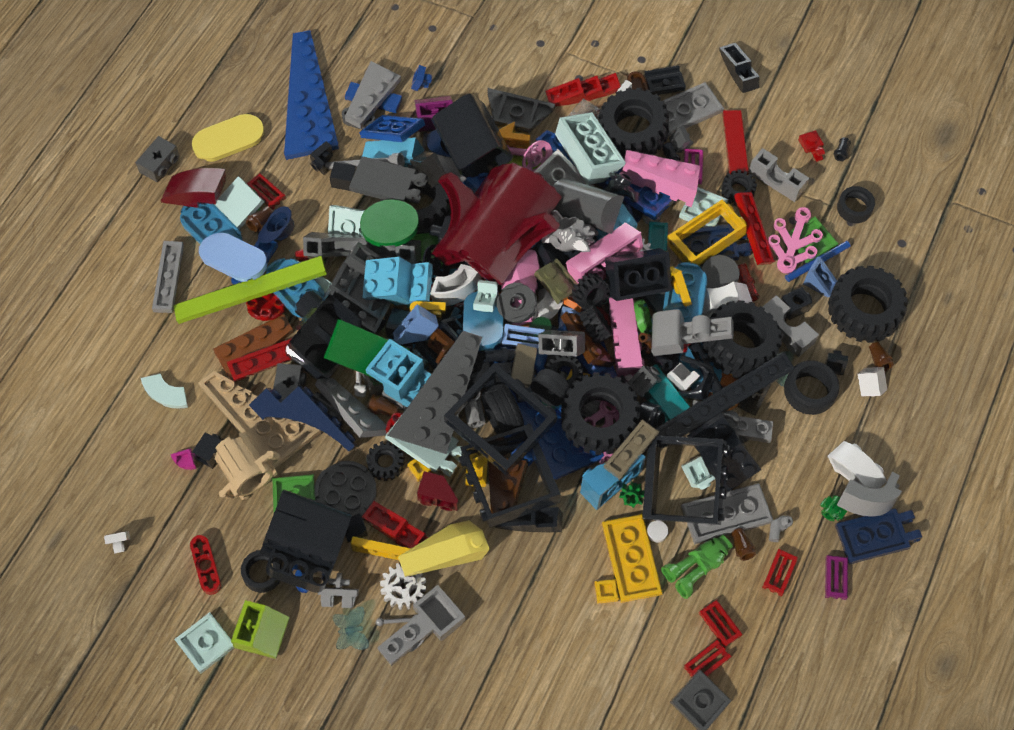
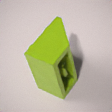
(260, 629)

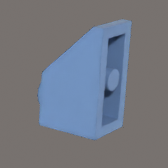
(416, 326)

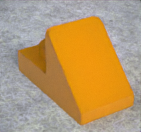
(513, 139)

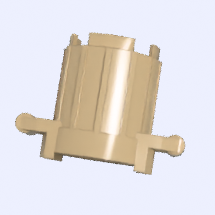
(244, 466)

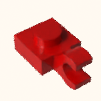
(812, 143)

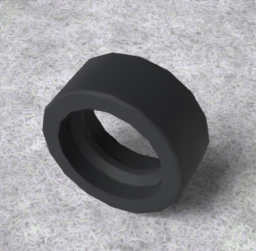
(860, 193)
(254, 586)

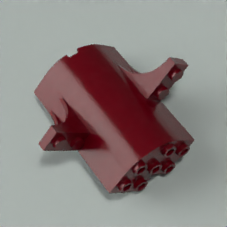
(498, 220)

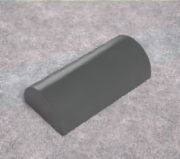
(588, 204)

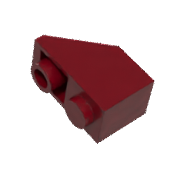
(436, 491)

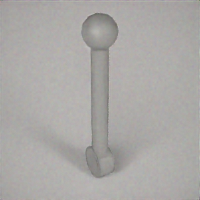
(380, 621)

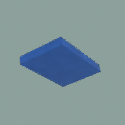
(392, 128)

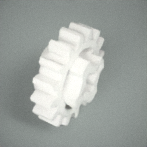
(395, 588)

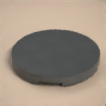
(346, 487)

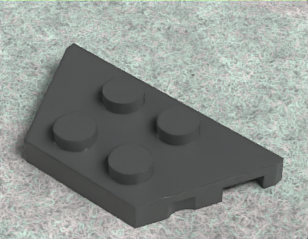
(522, 110)

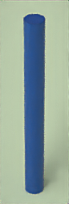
(826, 256)

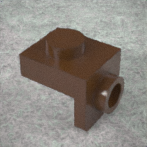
(440, 343)

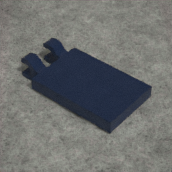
(708, 236)
(876, 535)

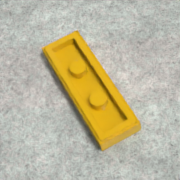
(377, 548)

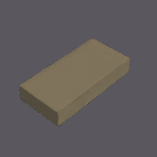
(524, 364)

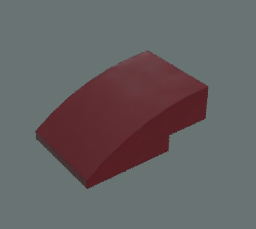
(195, 187)

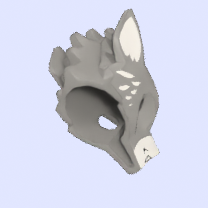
(571, 235)

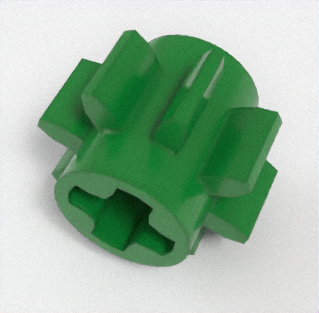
(636, 490)
(831, 510)

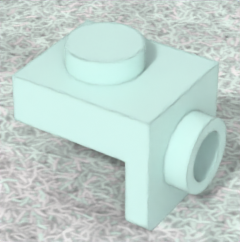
(486, 296)
(697, 473)

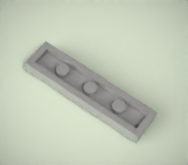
(168, 277)

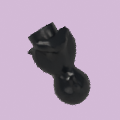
(621, 186)

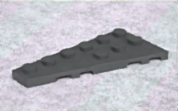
(424, 417)

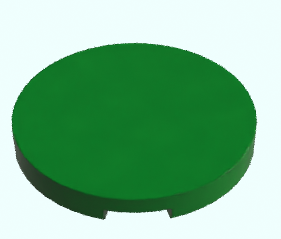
(389, 223)

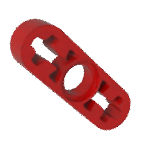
(213, 568)

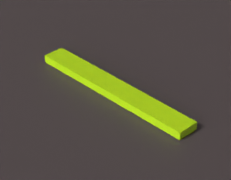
(249, 290)

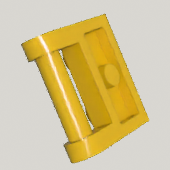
(436, 308)

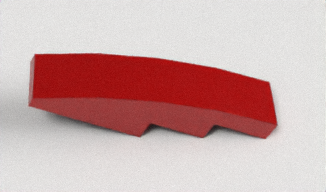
(589, 89)
(393, 526)

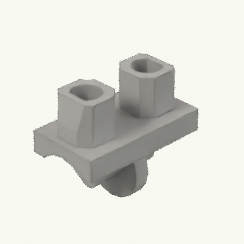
(348, 595)

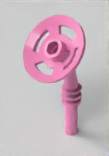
(533, 154)

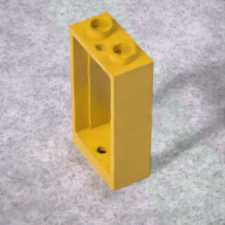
(675, 239)

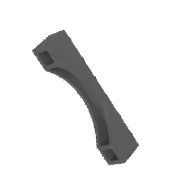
(331, 245)

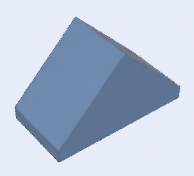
(820, 278)

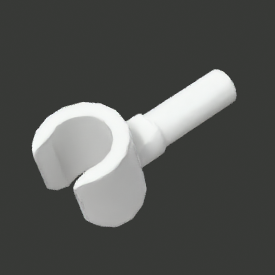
(360, 390)

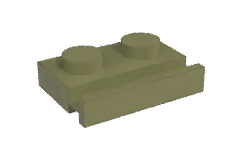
(556, 281)

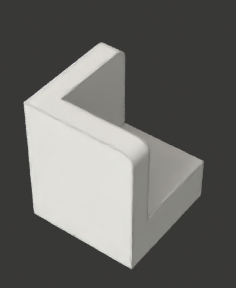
(682, 377)
(872, 381)

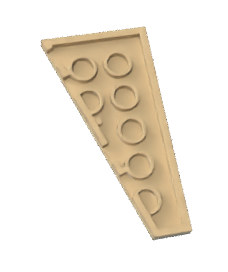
(270, 434)

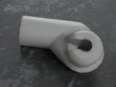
(779, 525)

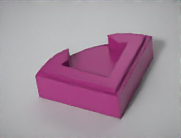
(184, 459)

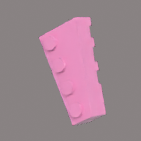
(663, 175)
(622, 241)
(625, 337)

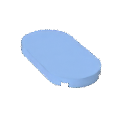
(233, 257)

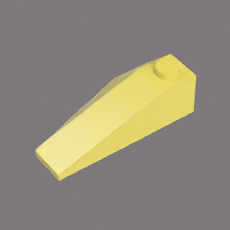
(449, 547)

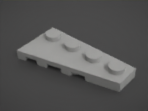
(371, 93)
(352, 410)

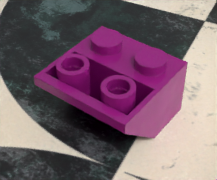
(428, 108)

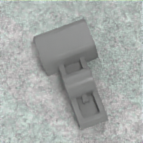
(671, 331)
(752, 428)
(435, 615)

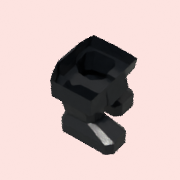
(315, 333)

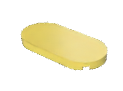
(228, 137)

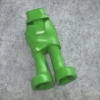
(707, 556)

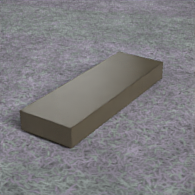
(631, 449)

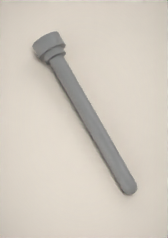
(395, 158)

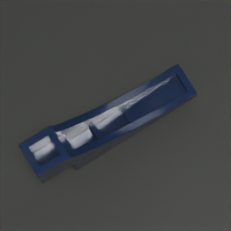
(302, 408)

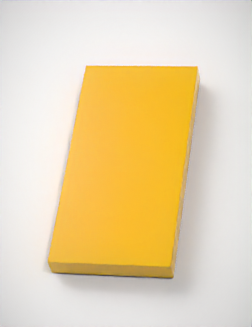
(631, 558)

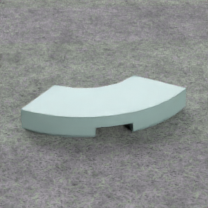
(163, 393)

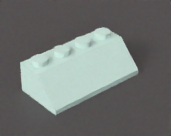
(589, 147)

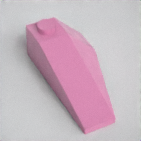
(524, 273)

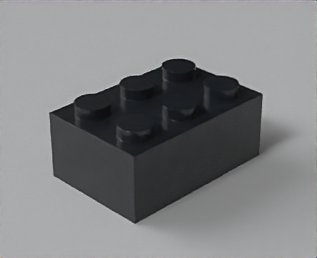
(638, 274)

